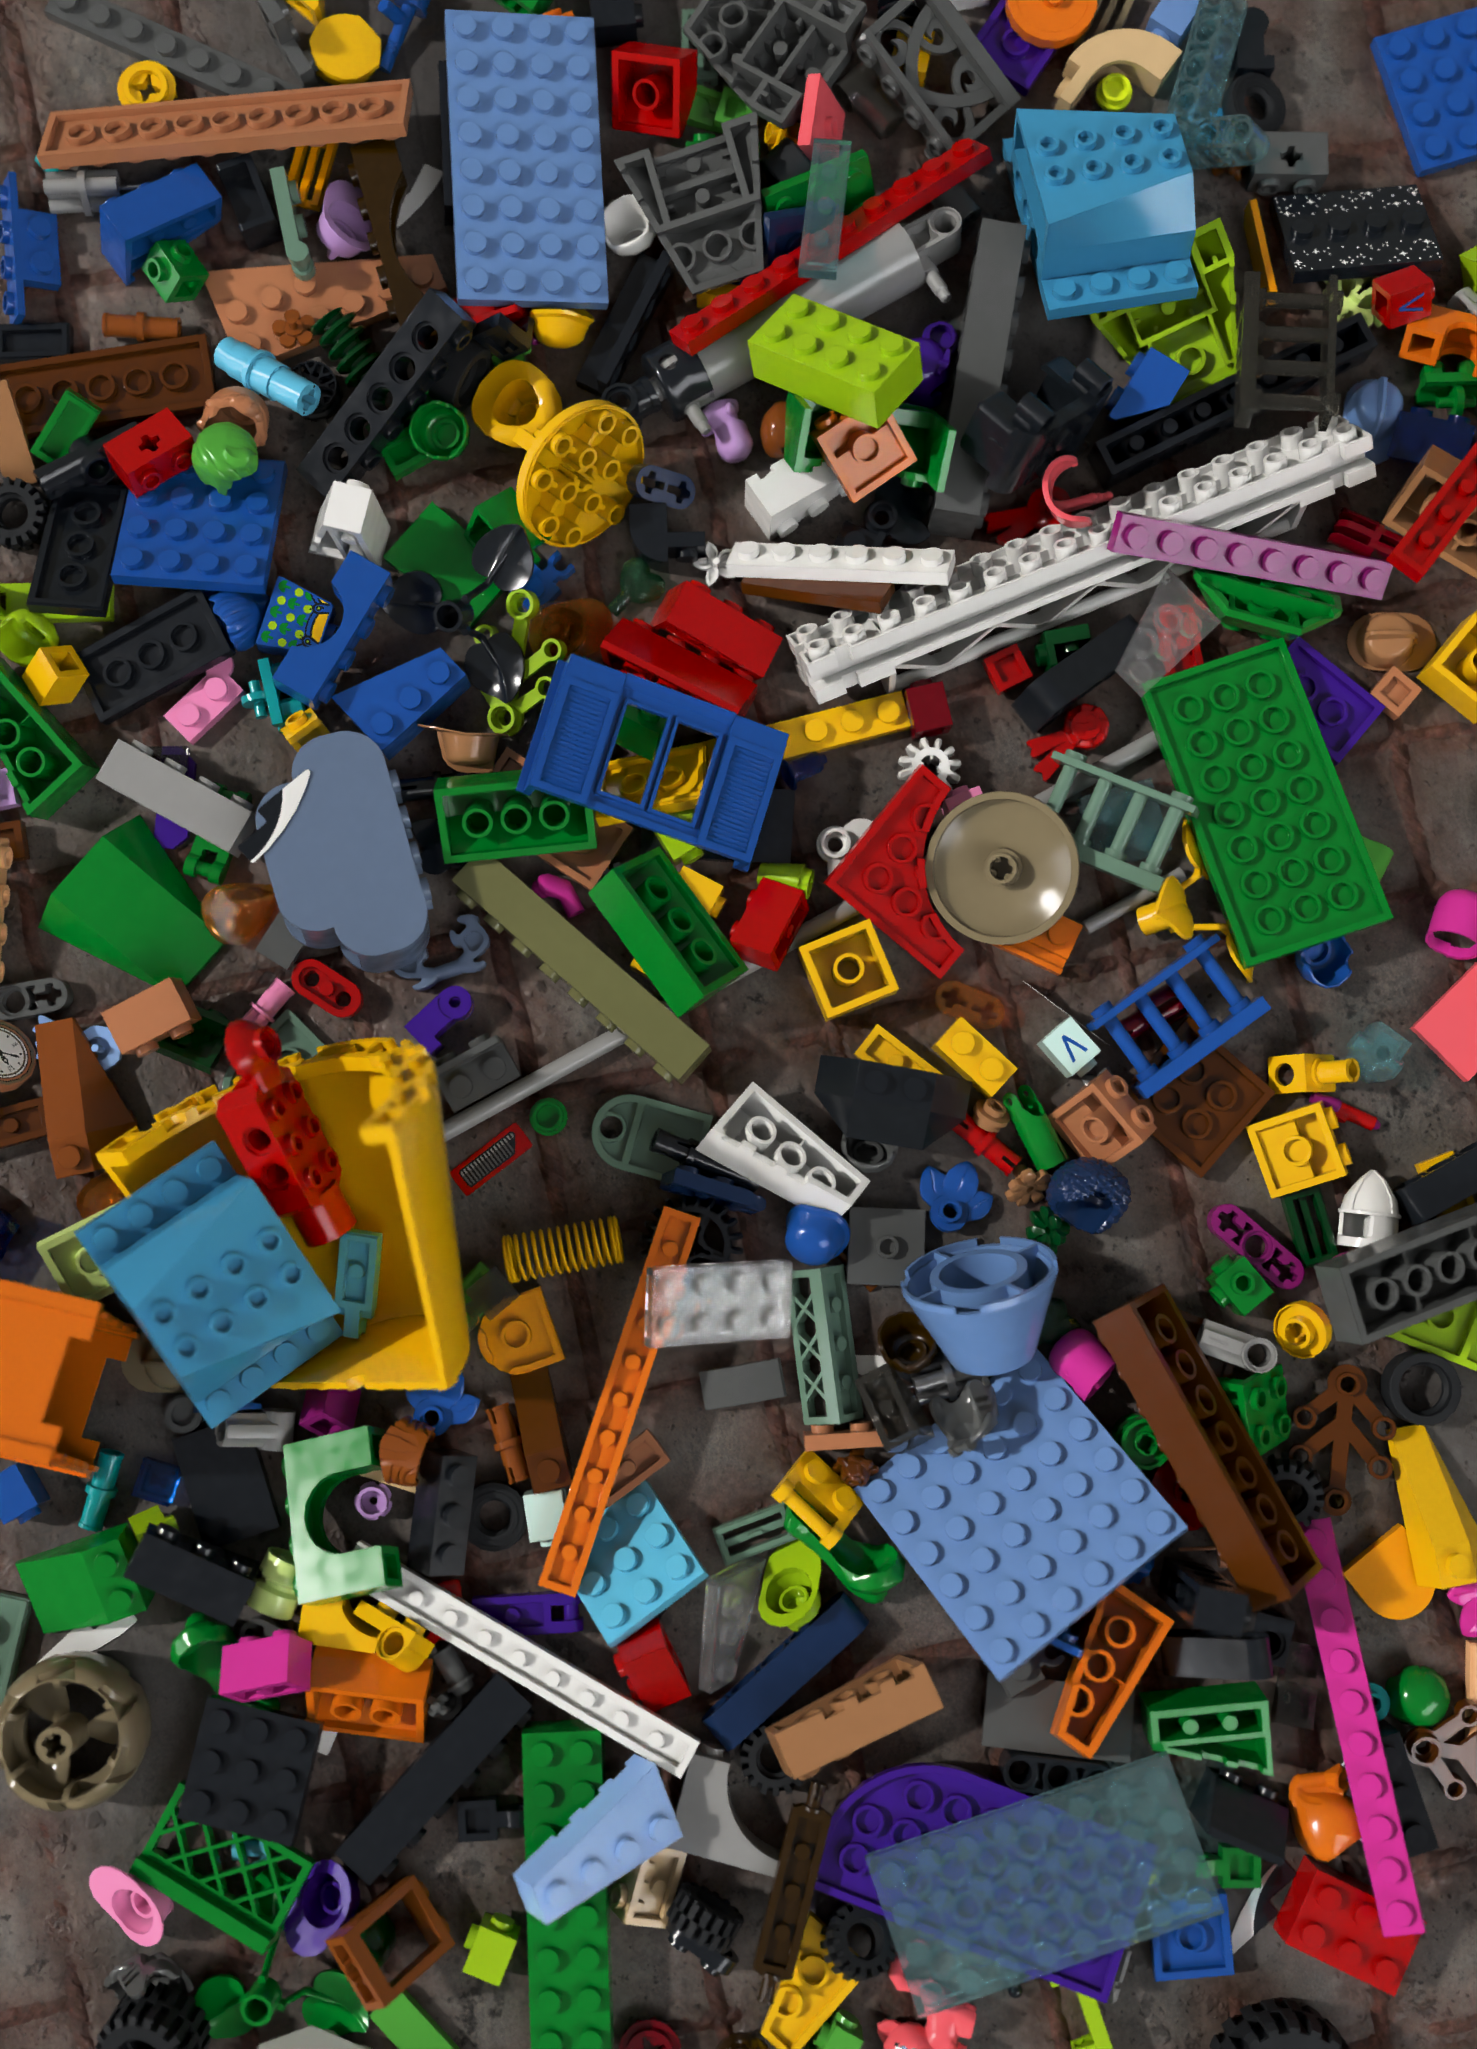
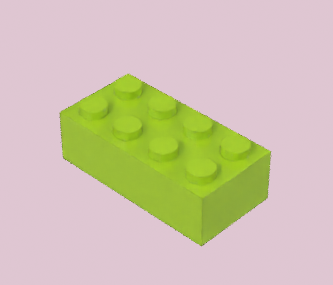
(836, 360)

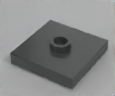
(883, 1244)

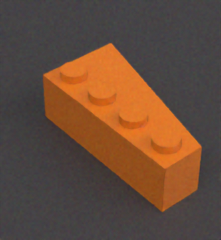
(1118, 1645)

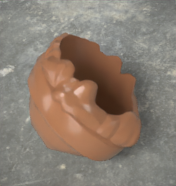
(239, 407)

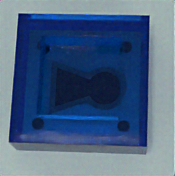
(157, 1481)

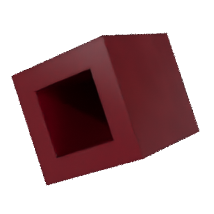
(927, 709)

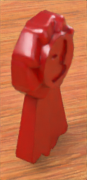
(1024, 519)
(1083, 729)

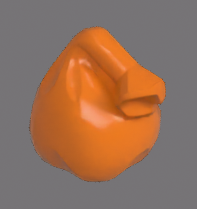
(1323, 1813)

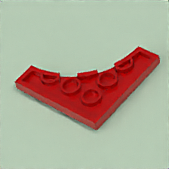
(887, 876)

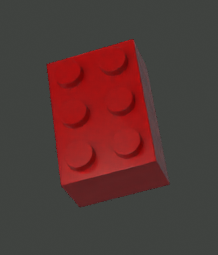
(1341, 1926)

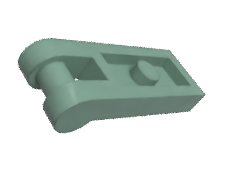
(292, 224)

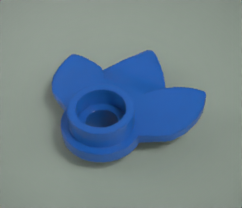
(957, 1191)
(450, 1404)

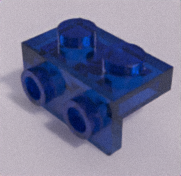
(1419, 430)

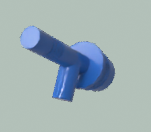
(402, 20)

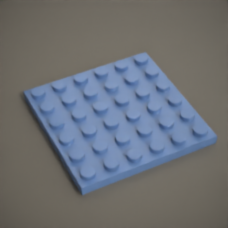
(1025, 1522)

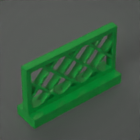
(213, 1900)

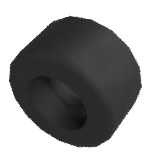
(785, 161)

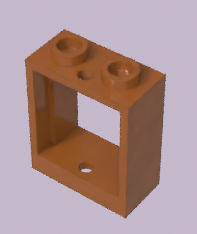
(359, 1963)

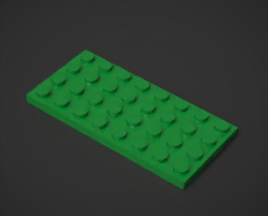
(1268, 803)

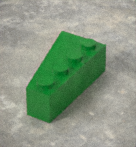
(38, 750)

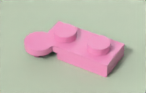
(206, 702)

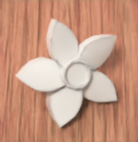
(714, 563)

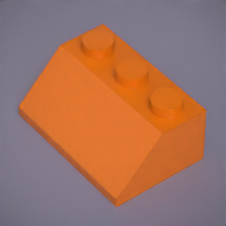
(368, 1695)

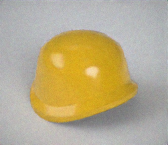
(560, 327)

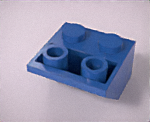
(1150, 388)

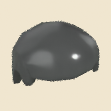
(868, 1155)

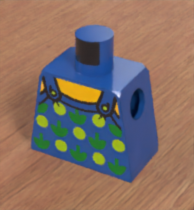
(295, 619)

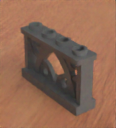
(957, 37)

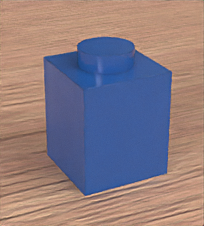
(21, 1493)

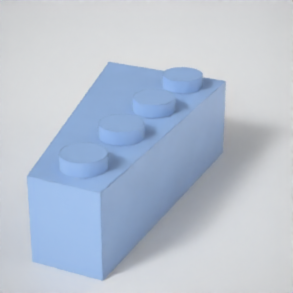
(601, 1843)

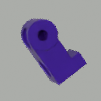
(438, 1016)

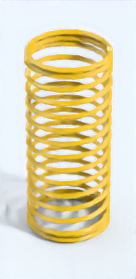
(515, 1273)

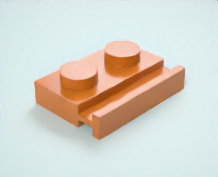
(1050, 948)

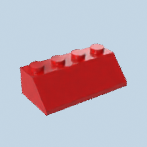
(666, 661)

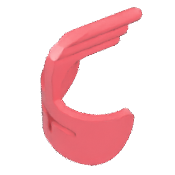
(1060, 508)

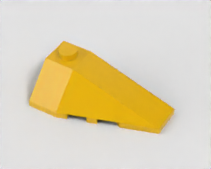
(1433, 1511)

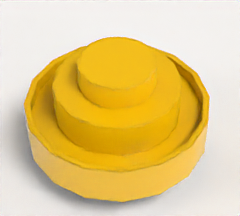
(1302, 1329)

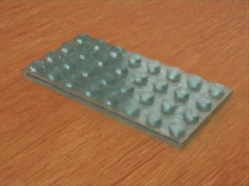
(1043, 1884)

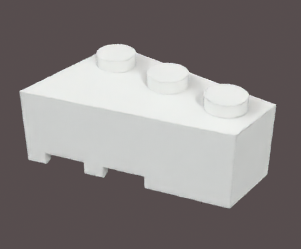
(351, 521)

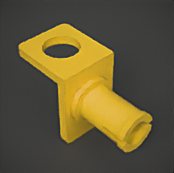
(1312, 1072)

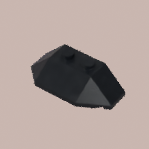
(890, 1101)

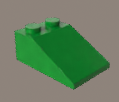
(84, 1581)

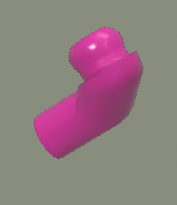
(559, 888)

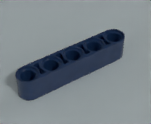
(785, 1671)

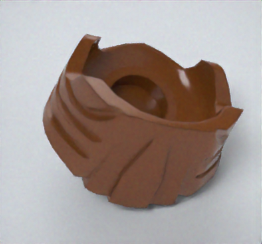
(402, 1450)

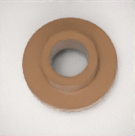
(990, 1114)

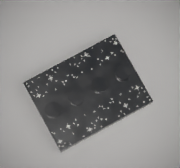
(1354, 233)

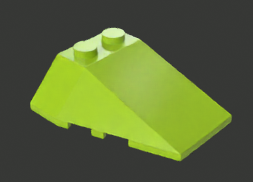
(1192, 331)

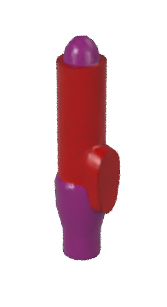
(1347, 1112)

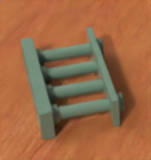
(1113, 858)

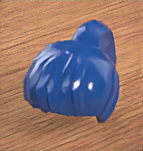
(240, 615)

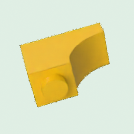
(337, 1627)

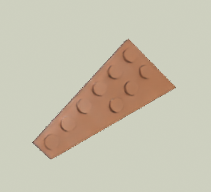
(257, 296)

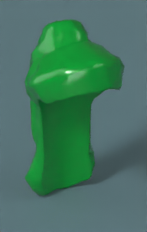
(860, 1566)
(200, 1651)

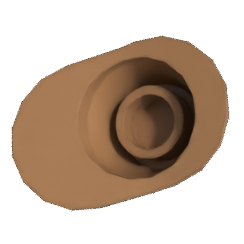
(1391, 640)
(468, 750)

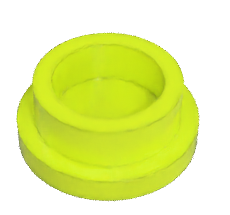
(1114, 92)

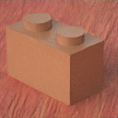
(151, 1017)

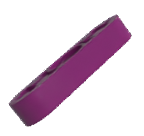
(1283, 1257)

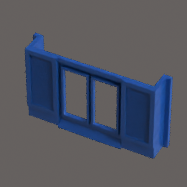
(580, 732)

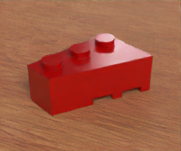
(717, 628)

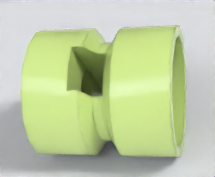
(274, 1590)

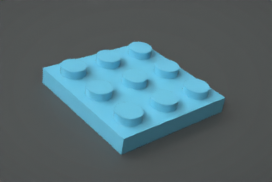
(636, 1565)

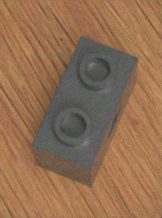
(1293, 164)

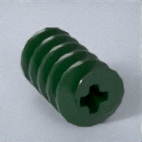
(345, 345)

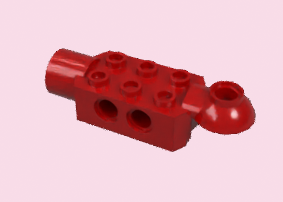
(281, 1137)

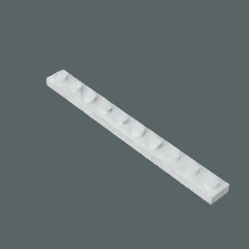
(541, 1670)

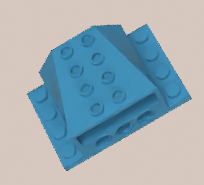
(1104, 208)
(213, 1282)

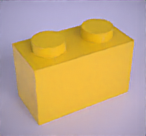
(974, 1058)

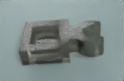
(489, 1296)

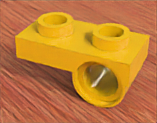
(395, 1635)

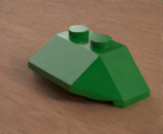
(1266, 605)

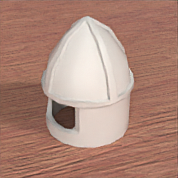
(1368, 1212)

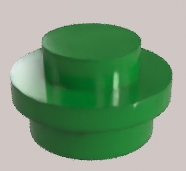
(548, 1116)

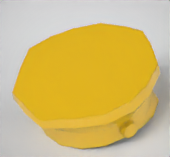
(345, 49)

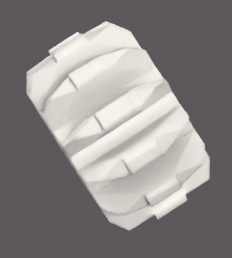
(932, 755)

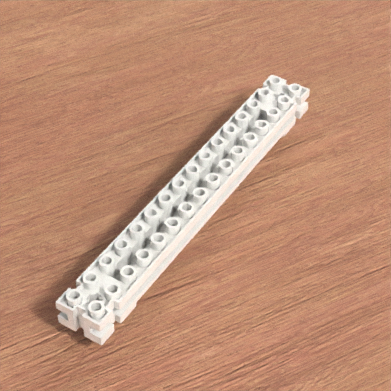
(1066, 563)

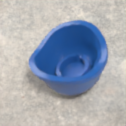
(815, 1234)

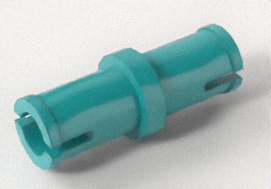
(101, 1490)

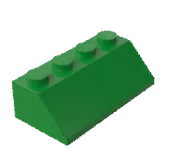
(490, 820)
(667, 930)

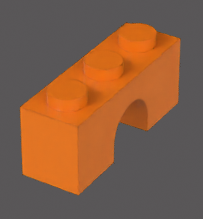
(1441, 334)

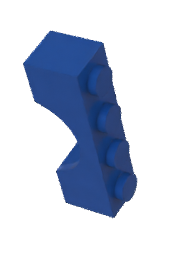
(311, 671)

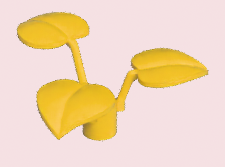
(1172, 910)

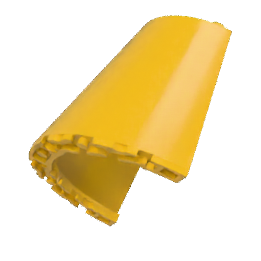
(388, 1131)

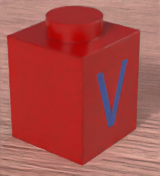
(1402, 297)

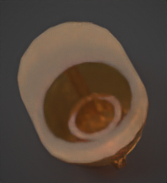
(577, 622)

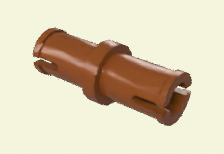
(141, 326)
(508, 1443)

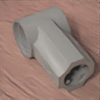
(1233, 1346)
(263, 1429)

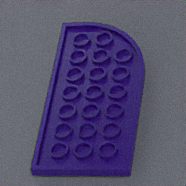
(911, 1803)

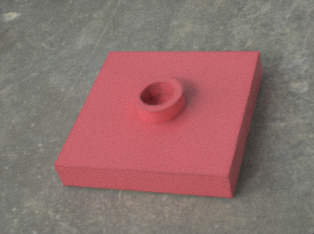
(820, 116)

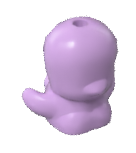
(730, 433)

